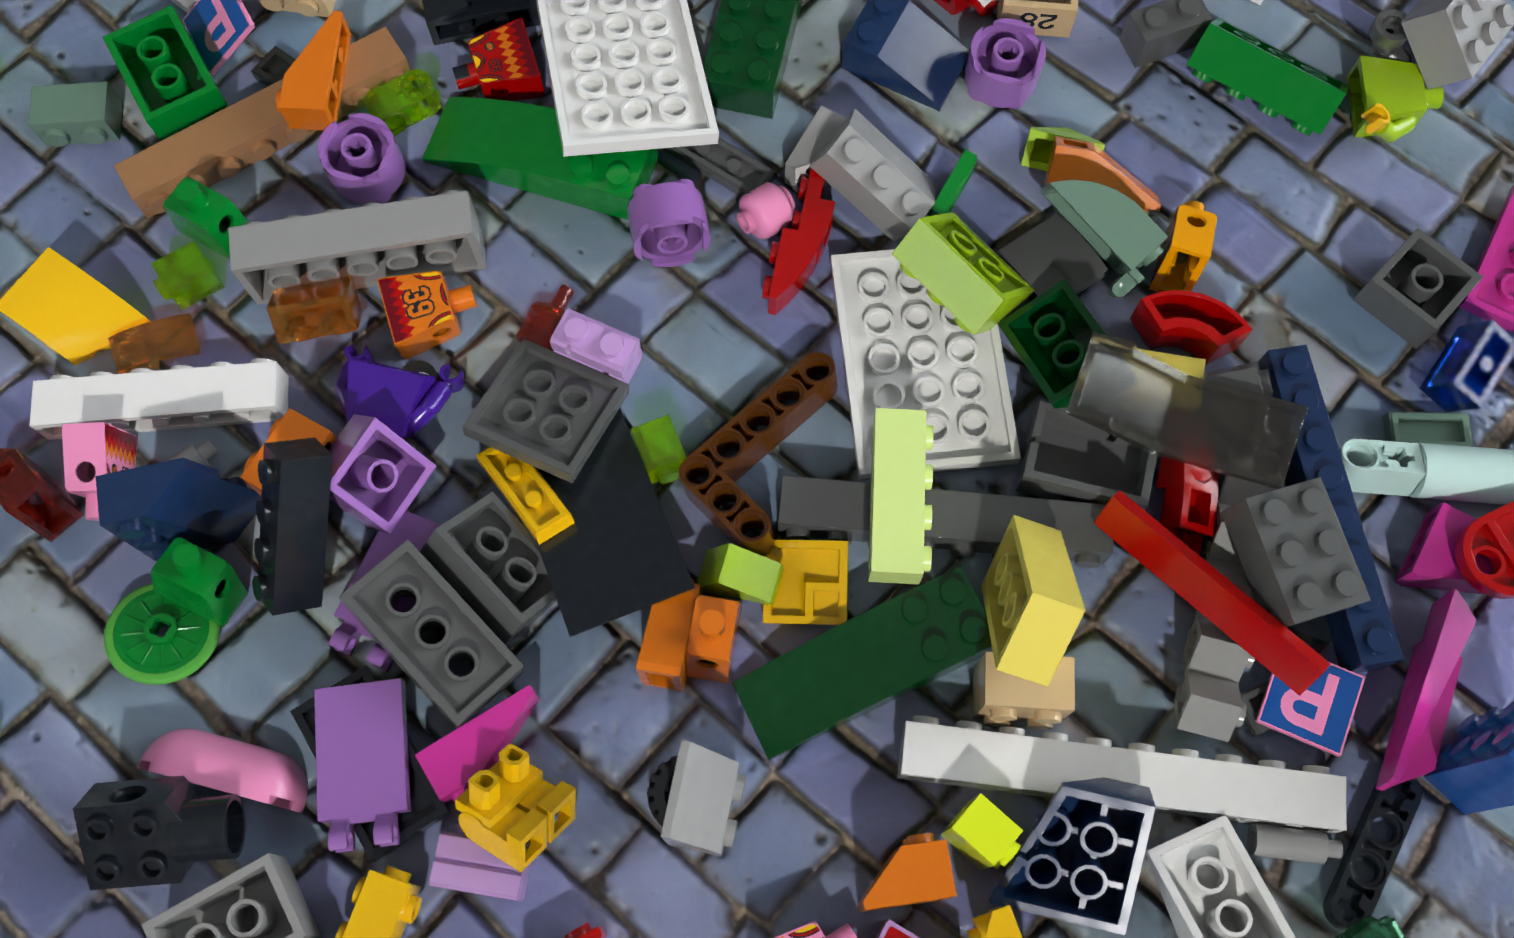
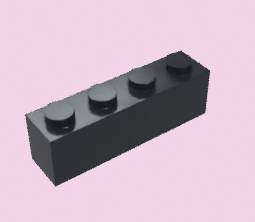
(292, 525)

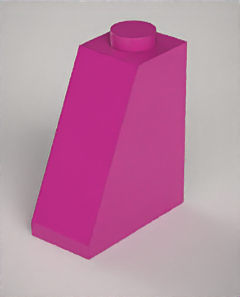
(1432, 557)

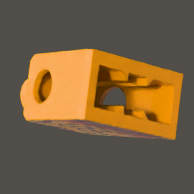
(1190, 233)

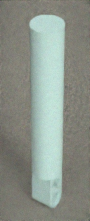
(1430, 470)

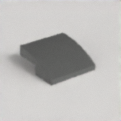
(1053, 254)

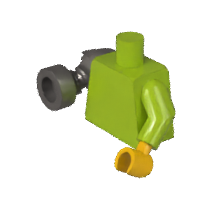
(1388, 89)

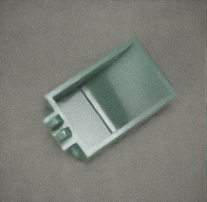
(1111, 226)

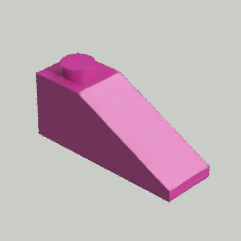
(475, 745)

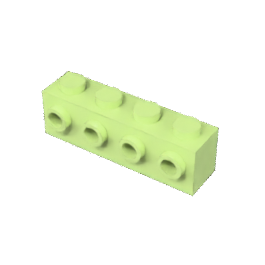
(898, 496)

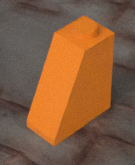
(665, 641)

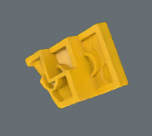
(67, 308)

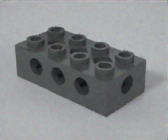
(437, 605)

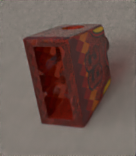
(19, 481)

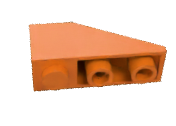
(1087, 162)

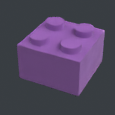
(375, 473)

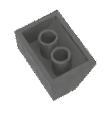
(492, 566)

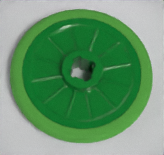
(143, 655)

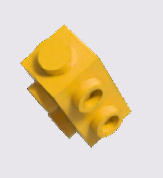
(382, 905)

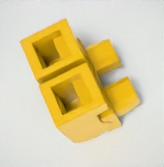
(514, 807)

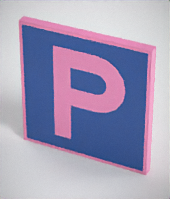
(218, 29)
(1319, 714)

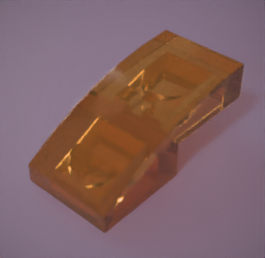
(154, 341)

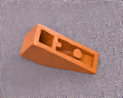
(316, 78)

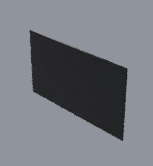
(620, 543)

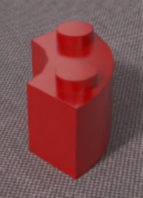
(1190, 323)

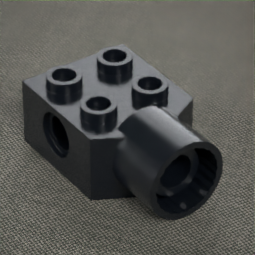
(154, 831)

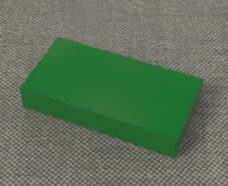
(954, 184)

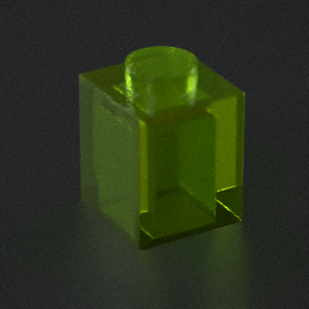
(186, 276)
(659, 449)

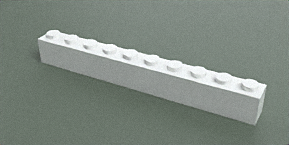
(1178, 780)

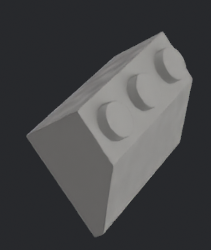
(875, 176)

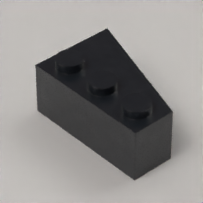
(467, 19)

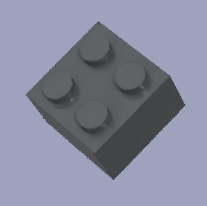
(1417, 288)

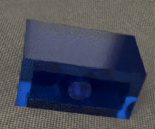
(1469, 366)

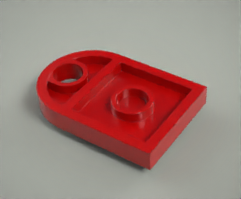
(1494, 538)

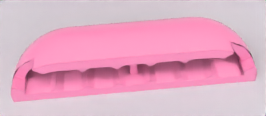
(229, 767)

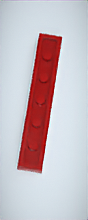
(1211, 593)

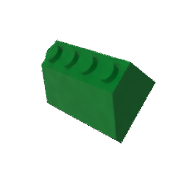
(1267, 76)

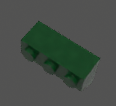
(1052, 339)

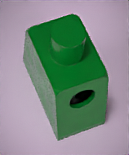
(198, 211)
(192, 576)

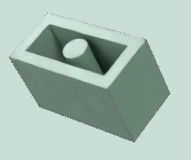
(75, 113)

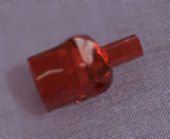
(544, 318)

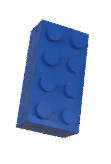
(1479, 765)

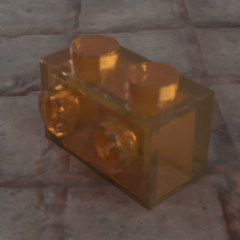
(315, 310)

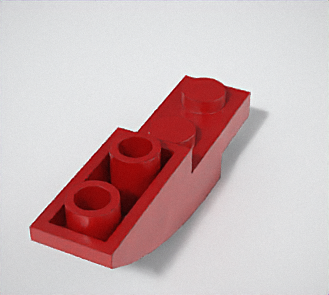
(801, 246)
(1188, 501)

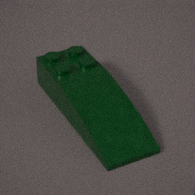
(865, 663)

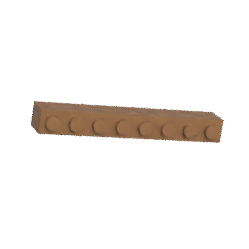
(249, 129)

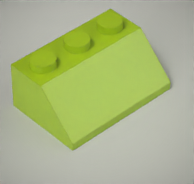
(961, 272)

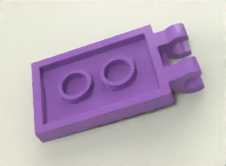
(347, 635)
(362, 760)

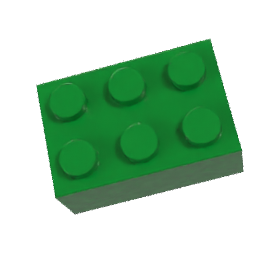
(165, 72)

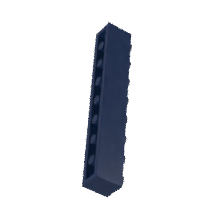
(1364, 633)

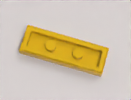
(527, 494)

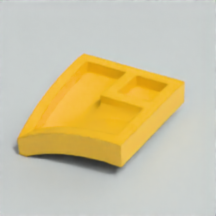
(811, 583)

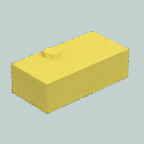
(1031, 601)

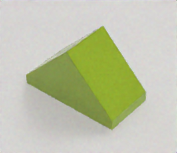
(740, 574)

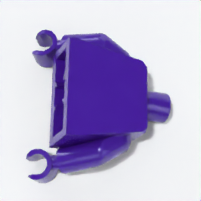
(393, 395)

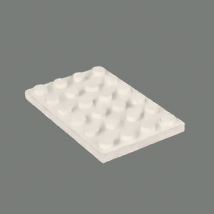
(625, 75)
(914, 356)

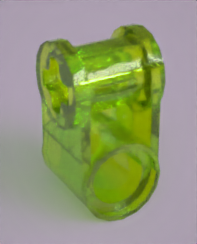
(401, 103)

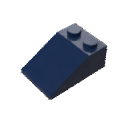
(904, 51)

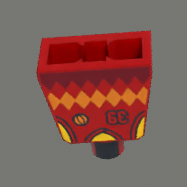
(502, 65)

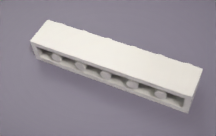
(162, 398)

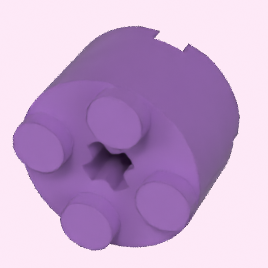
(1004, 63)
(362, 158)
(668, 222)

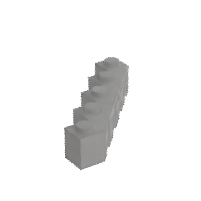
(1210, 694)

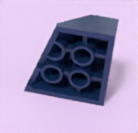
(174, 500)
(1083, 855)

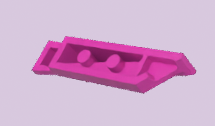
(1427, 693)

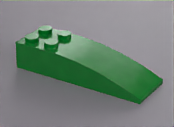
(523, 150)

